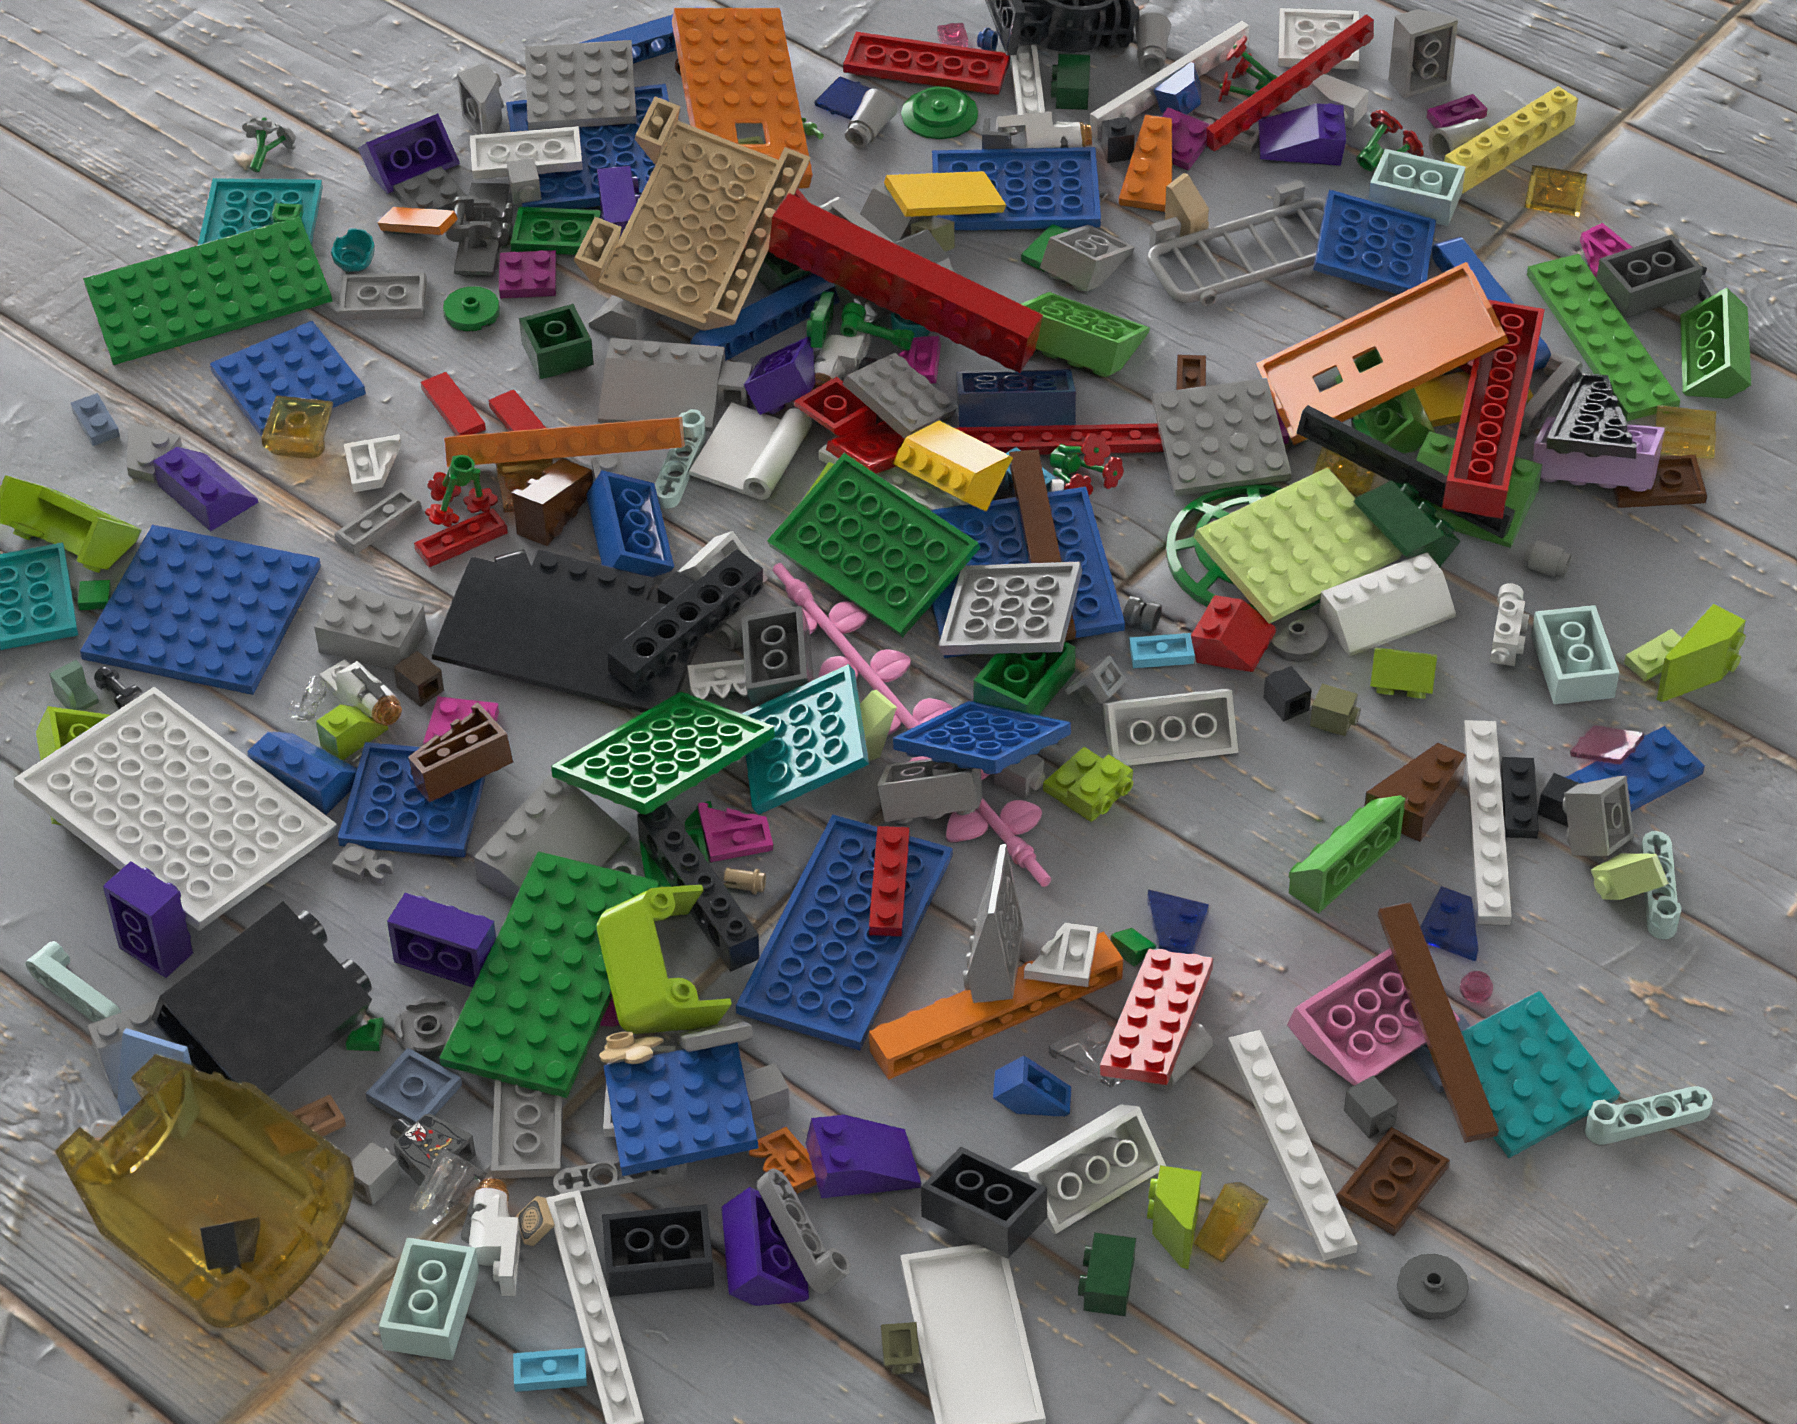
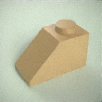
(1187, 205)

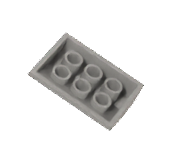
(659, 381)
(551, 821)
(996, 936)

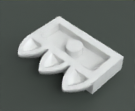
(717, 679)

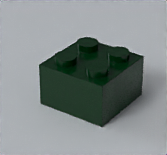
(556, 341)

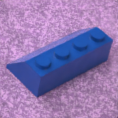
(629, 525)

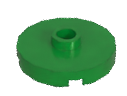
(471, 308)

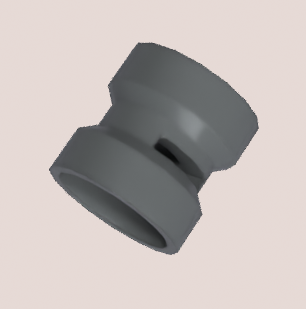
(1142, 614)

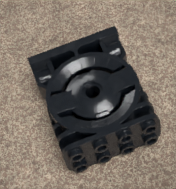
(1063, 24)

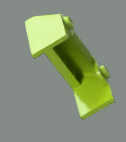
(59, 518)
(636, 969)

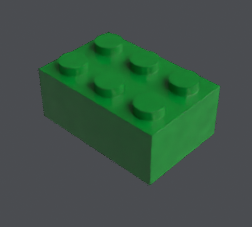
(1024, 679)

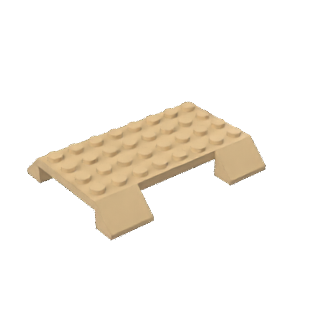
(695, 226)

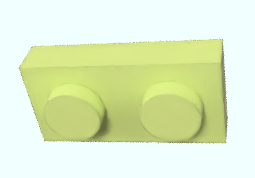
(1649, 658)

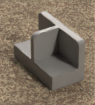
(1097, 682)

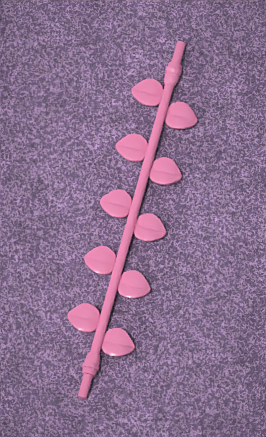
(887, 666)

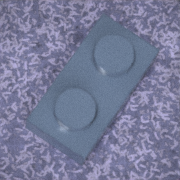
(95, 419)

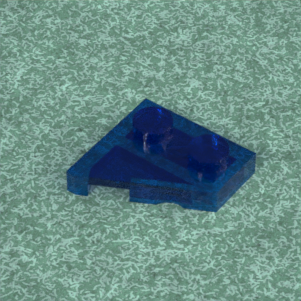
(1176, 921)
(1451, 924)

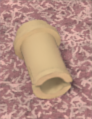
(745, 880)

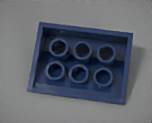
(1016, 398)

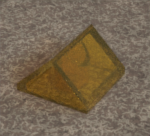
(1556, 190)

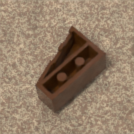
(551, 501)
(461, 755)
(1425, 785)

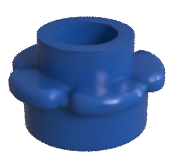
(987, 39)

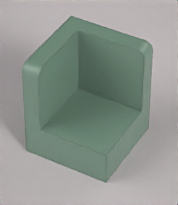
(71, 687)

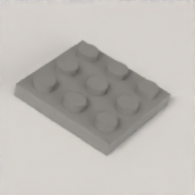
(899, 395)

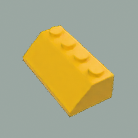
(954, 463)

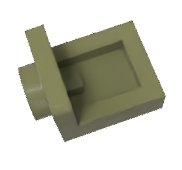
(900, 1347)

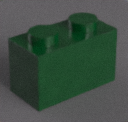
(1072, 81)
(1108, 1275)

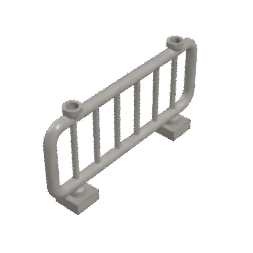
(1166, 238)

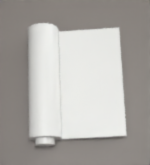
(751, 450)

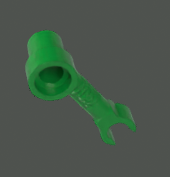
(853, 321)

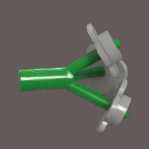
(259, 128)

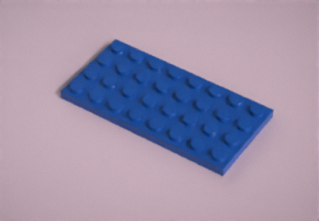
(820, 962)

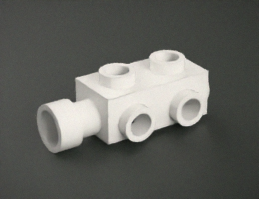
(1508, 626)

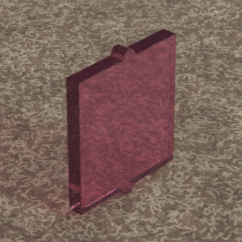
(1607, 744)

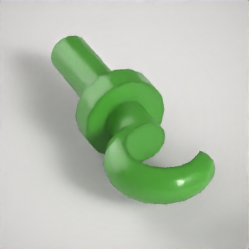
(811, 129)

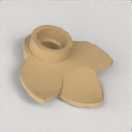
(624, 1047)

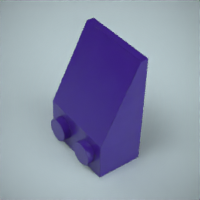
(1304, 135)
(782, 377)
(859, 1156)

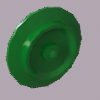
(939, 113)

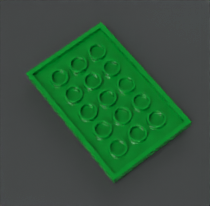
(873, 544)
(662, 752)

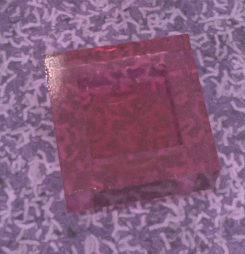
(952, 34)

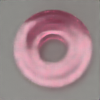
(1477, 980)

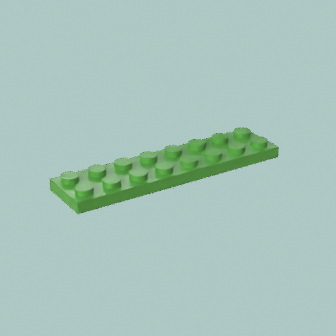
(1602, 335)

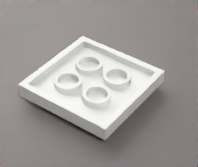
(1308, 29)

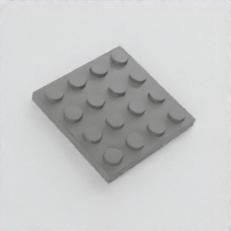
(580, 85)
(1221, 436)
(1011, 608)

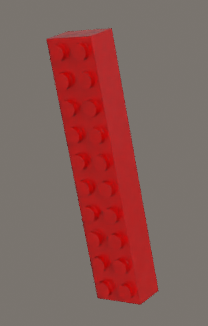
(904, 283)
(1494, 415)

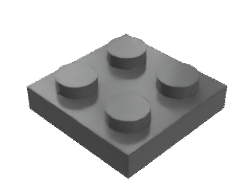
(429, 191)

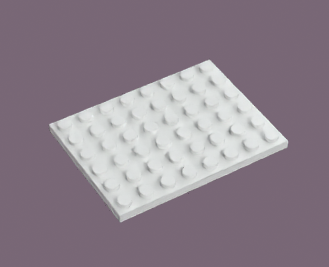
(176, 801)

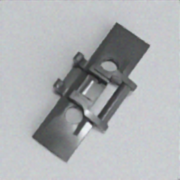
(489, 226)

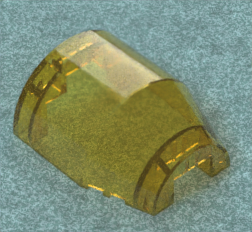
(206, 1157)

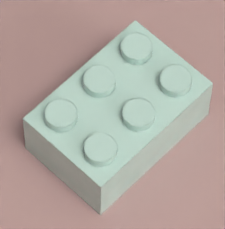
(1418, 185)
(1574, 654)
(429, 1298)

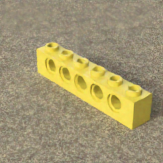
(1514, 136)

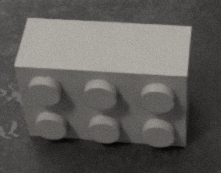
(370, 627)

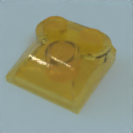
(297, 427)

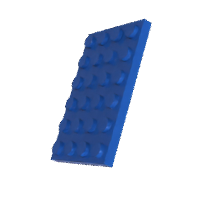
(1035, 184)

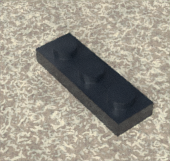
(1519, 797)

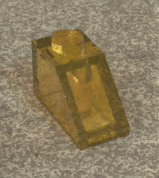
(1230, 1220)

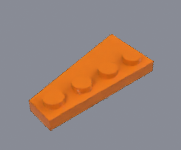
(1149, 166)

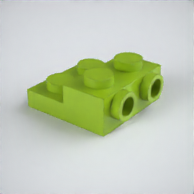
(1089, 783)

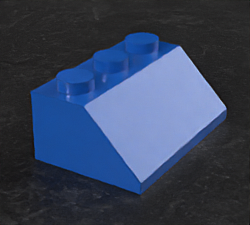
(304, 768)

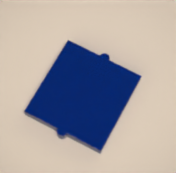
(842, 97)

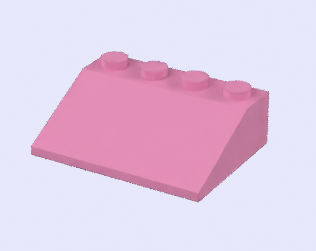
(1360, 1021)

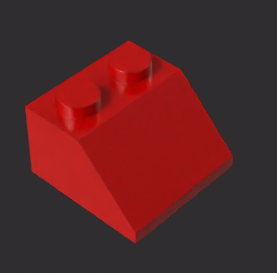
(836, 408)
(1231, 635)

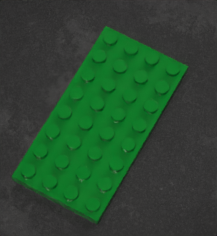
(207, 290)
(542, 979)

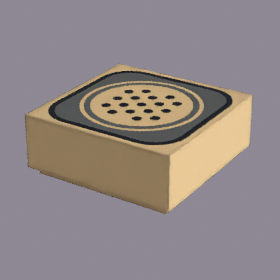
(535, 1221)

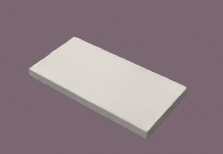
(971, 1337)

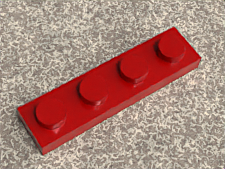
(889, 881)

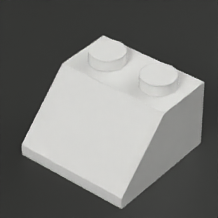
(712, 554)

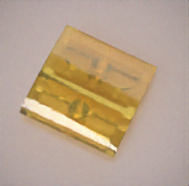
(1687, 431)

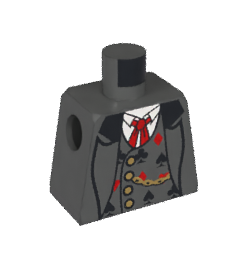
(421, 1143)

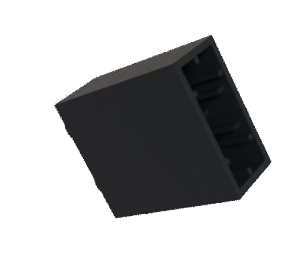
(265, 1002)

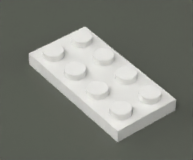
(551, 148)

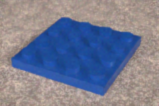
(1373, 243)
(289, 365)
(981, 737)
(393, 815)
(680, 1108)

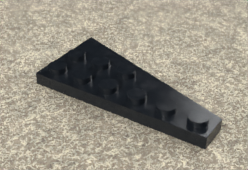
(1591, 421)

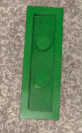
(821, 320)

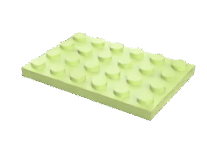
(1296, 544)

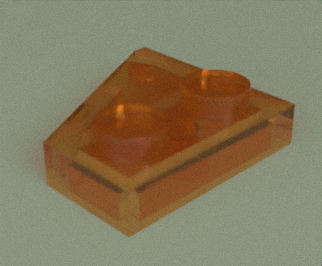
(515, 476)

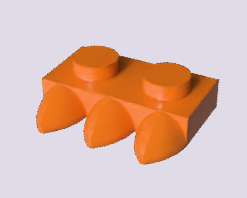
(788, 1156)

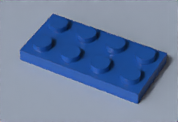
(1652, 771)

